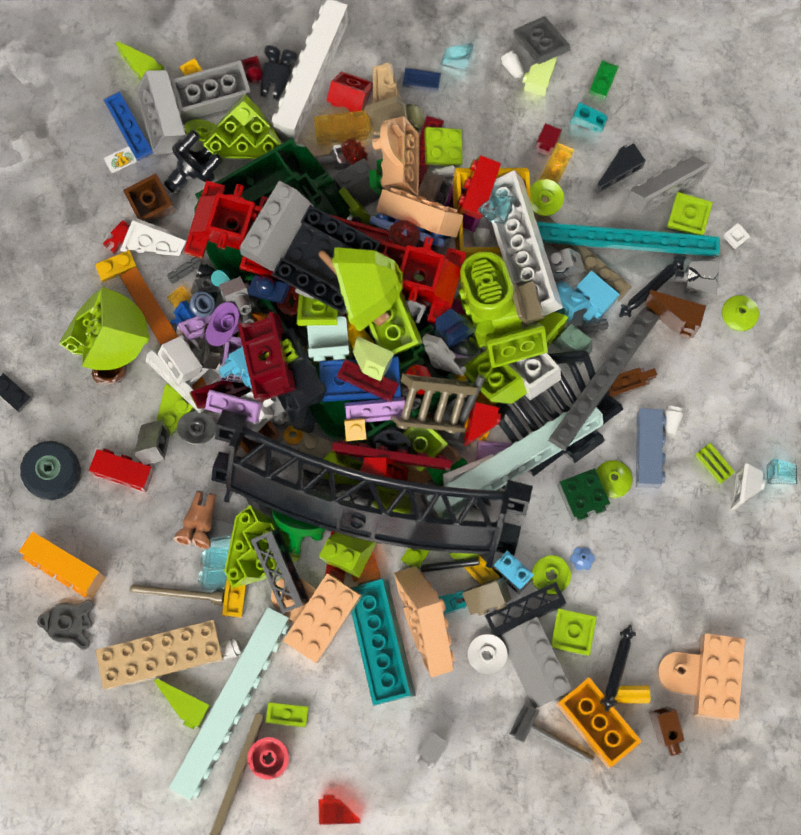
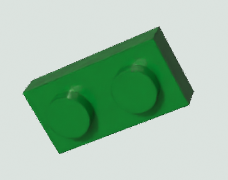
(603, 80)

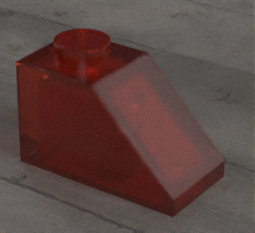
(335, 812)

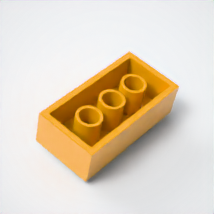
(62, 564)
(602, 730)

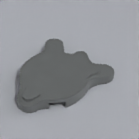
(67, 622)

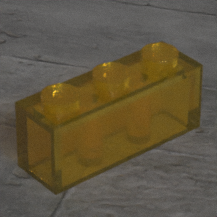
(342, 127)

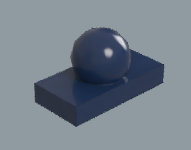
(268, 289)

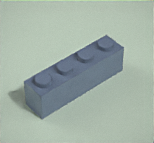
(649, 448)

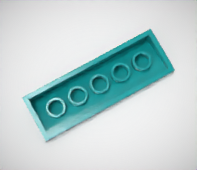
(381, 644)

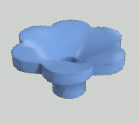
(579, 562)

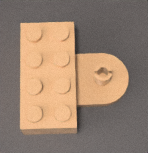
(400, 155)
(421, 212)
(319, 619)
(710, 676)

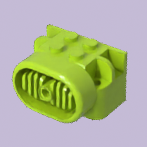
(488, 296)

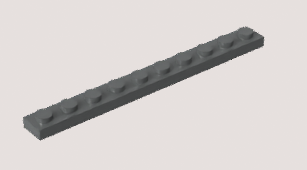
(603, 379)

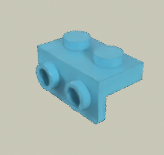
(571, 300)

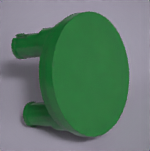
(297, 530)

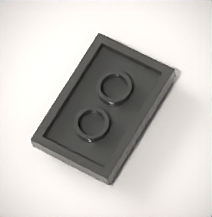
(541, 40)

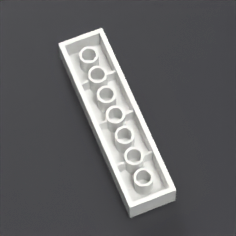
(311, 70)
(522, 243)

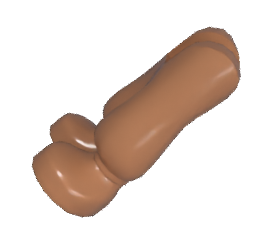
(199, 518)

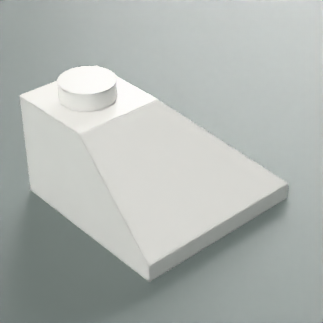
(748, 483)

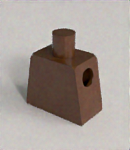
(663, 722)

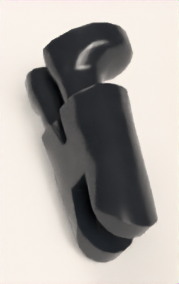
(276, 74)

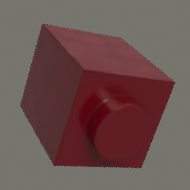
(548, 139)

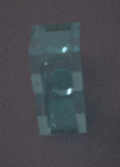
(211, 578)

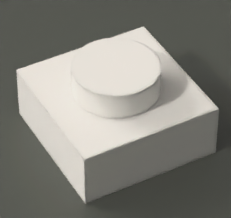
(736, 236)

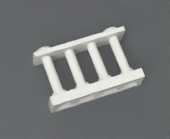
(184, 388)

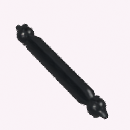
(654, 284)
(618, 668)

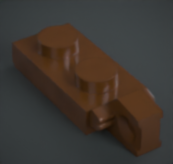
(631, 381)

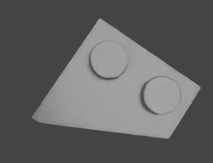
(440, 355)

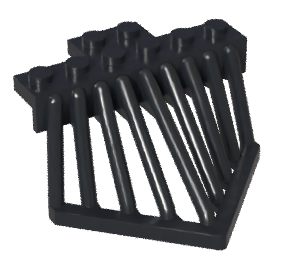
(608, 407)

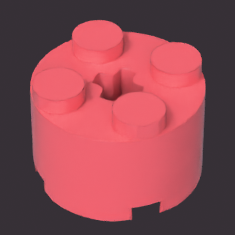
(263, 748)

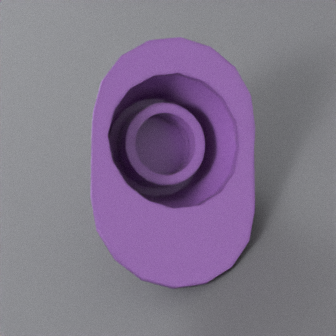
(223, 324)

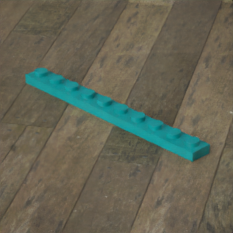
(629, 239)

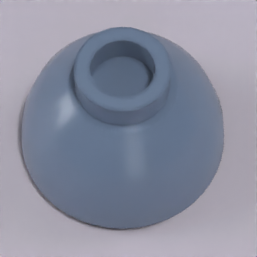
(202, 304)

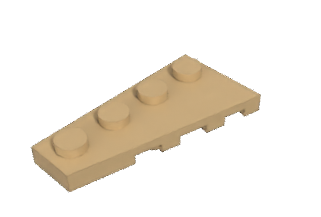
(384, 84)

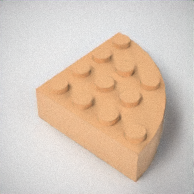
(425, 620)

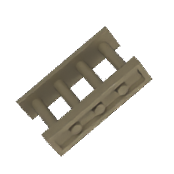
(430, 386)

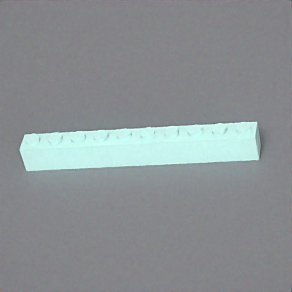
(511, 463)
(229, 705)

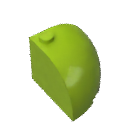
(114, 332)

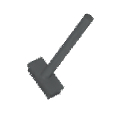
(456, 440)
(525, 724)

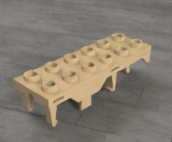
(159, 655)

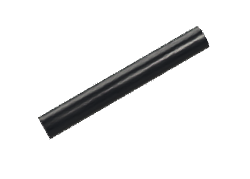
(450, 564)

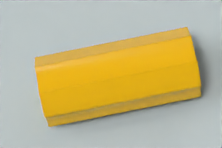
(633, 694)

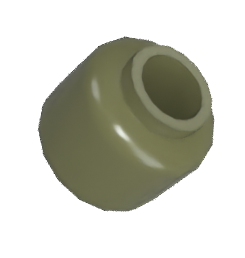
(415, 116)

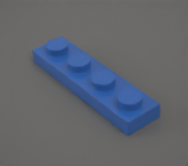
(128, 126)

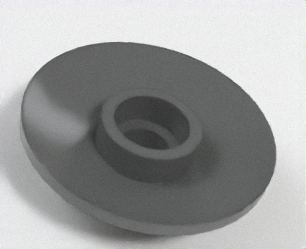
(196, 421)

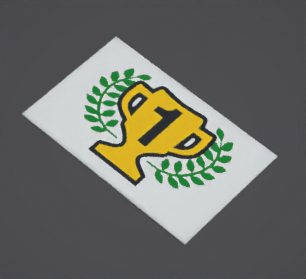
(120, 159)

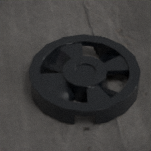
(392, 442)

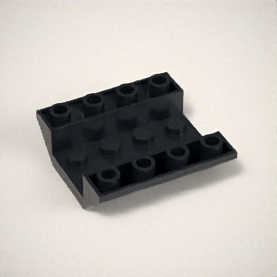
(302, 263)
(308, 387)

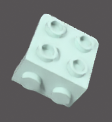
(328, 341)

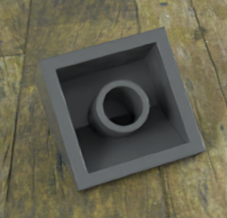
(357, 182)

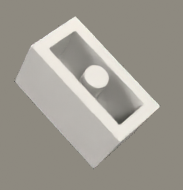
(180, 360)

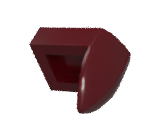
(252, 69)

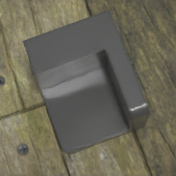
(416, 308)

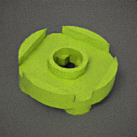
(560, 569)

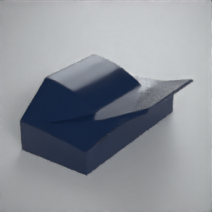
(453, 328)

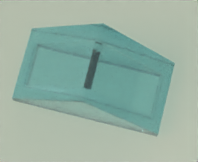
(458, 57)
(497, 208)
(781, 472)

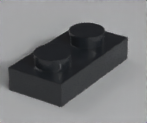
(13, 393)

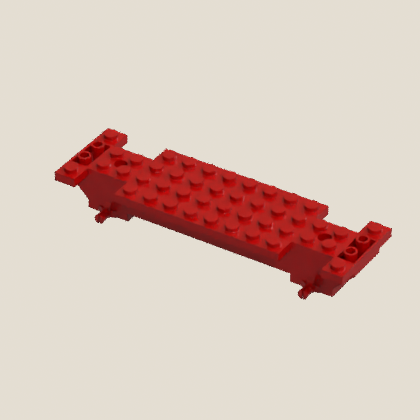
(218, 210)

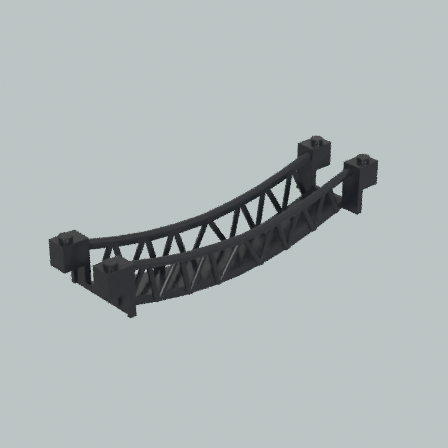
(360, 520)

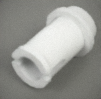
(446, 171)

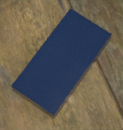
(421, 79)

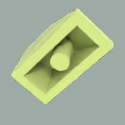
(539, 77)
(372, 358)

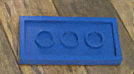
(339, 390)

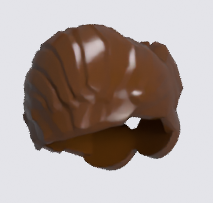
(109, 377)

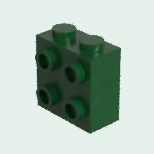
(583, 495)

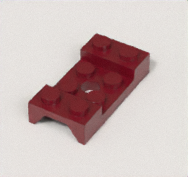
(271, 376)

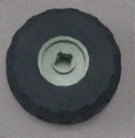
(50, 470)

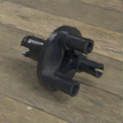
(191, 163)

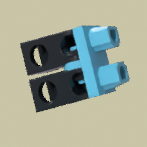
(513, 570)

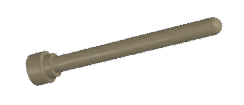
(215, 597)

